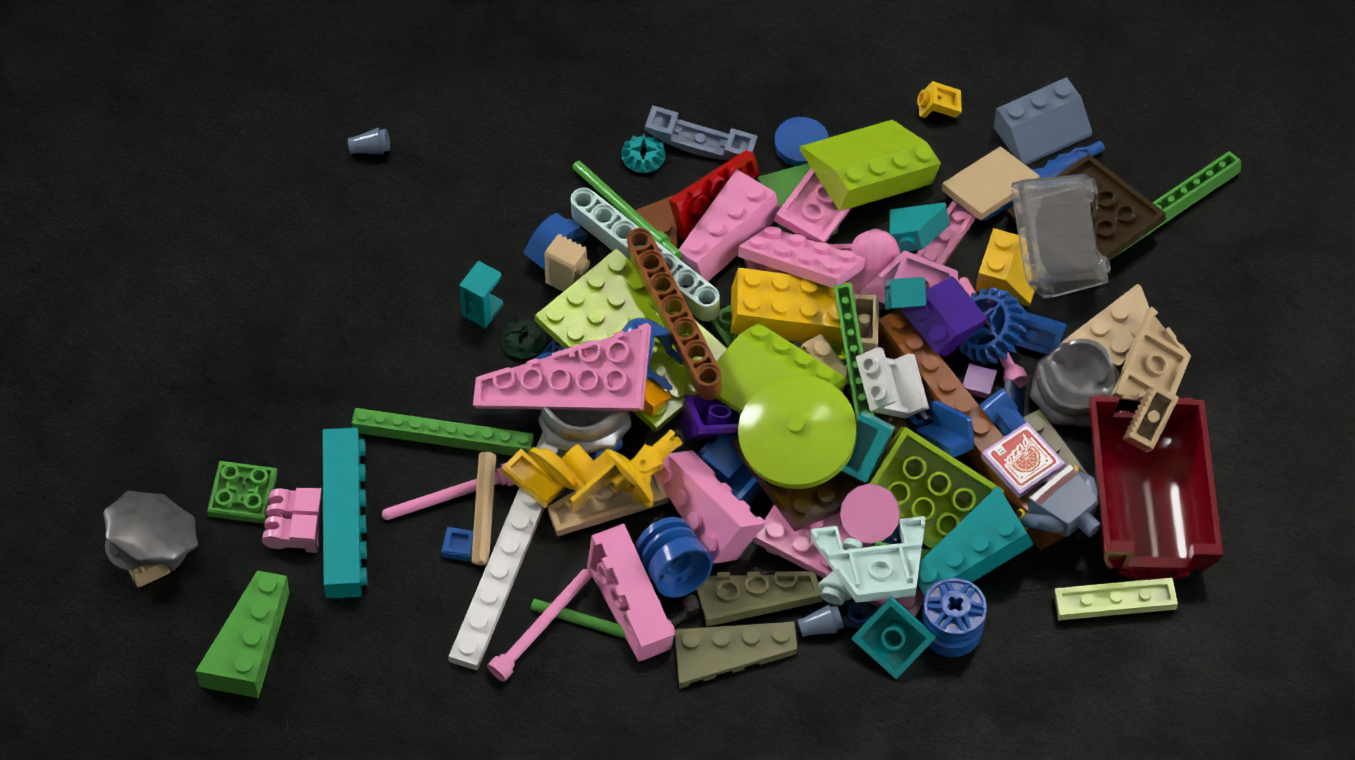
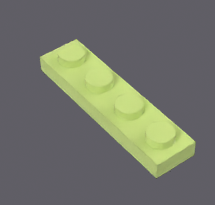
(1115, 598)

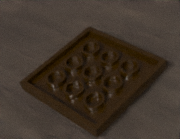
(1117, 211)

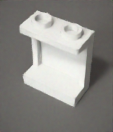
(892, 384)

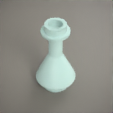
(832, 588)

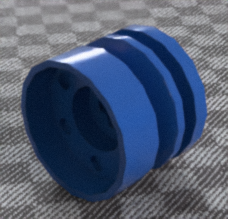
(673, 557)
(955, 615)

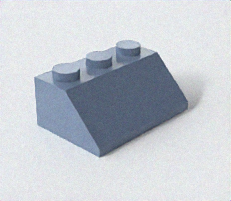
(1043, 121)

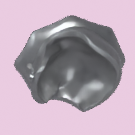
(1069, 377)
(588, 428)
(148, 531)

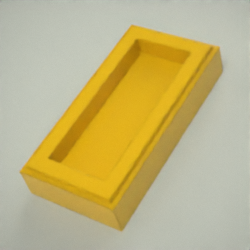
(532, 478)

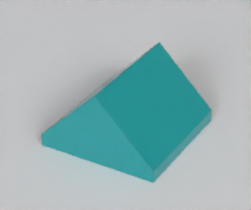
(893, 637)

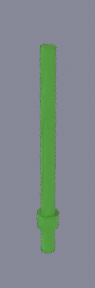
(623, 207)

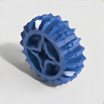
(1005, 321)

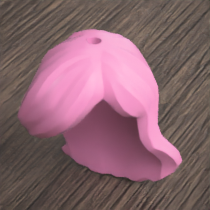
(879, 251)

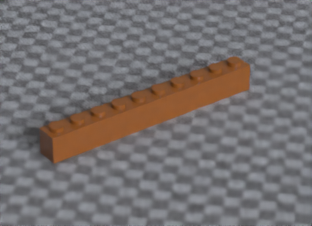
(940, 383)

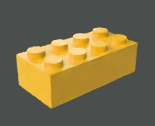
(785, 305)

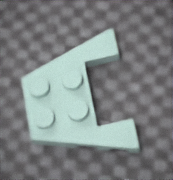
(875, 570)

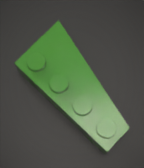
(246, 641)

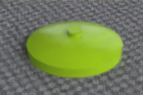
(797, 431)

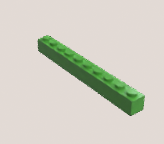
(1197, 186)
(852, 344)
(441, 432)

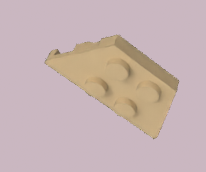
(1116, 325)
(1152, 361)

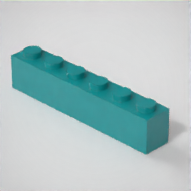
(343, 513)

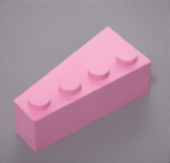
(732, 219)
(708, 506)
(629, 592)

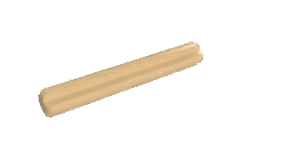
(483, 508)

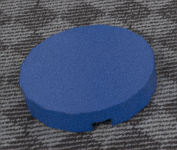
(794, 134)

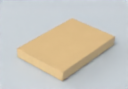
(987, 182)

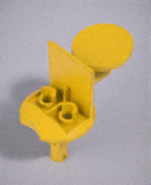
(588, 476)

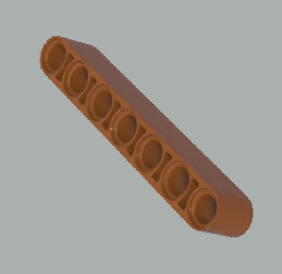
(679, 323)

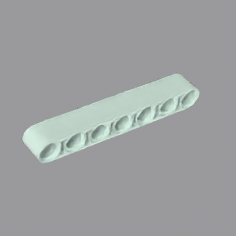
(620, 226)

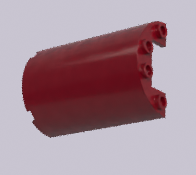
(1157, 503)

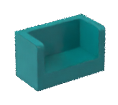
(904, 293)
(475, 295)
(870, 444)

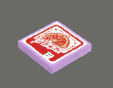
(1023, 460)

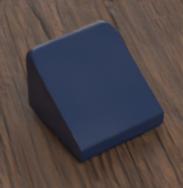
(1016, 395)

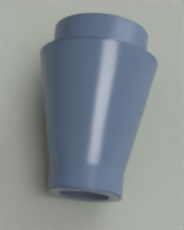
(370, 142)
(823, 621)

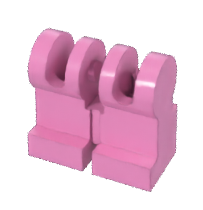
(294, 519)

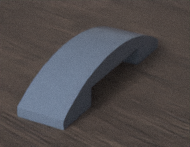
(696, 138)

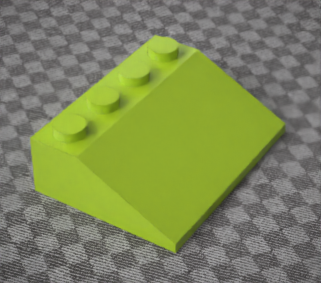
(871, 163)
(762, 357)
(929, 484)

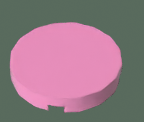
(869, 513)

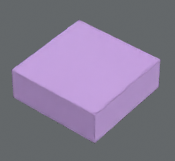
(979, 381)

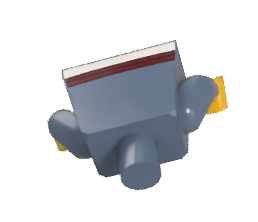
(1063, 504)

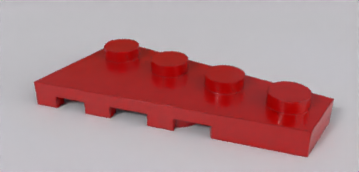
(695, 200)

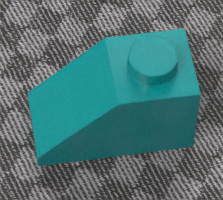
(918, 225)

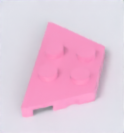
(909, 266)

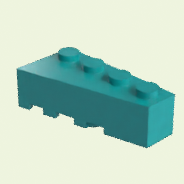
(977, 544)

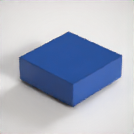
(457, 544)

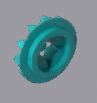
(654, 157)

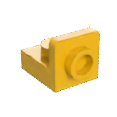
(939, 99)

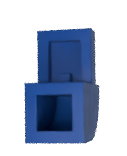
(546, 234)

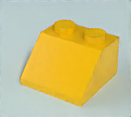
(1004, 267)

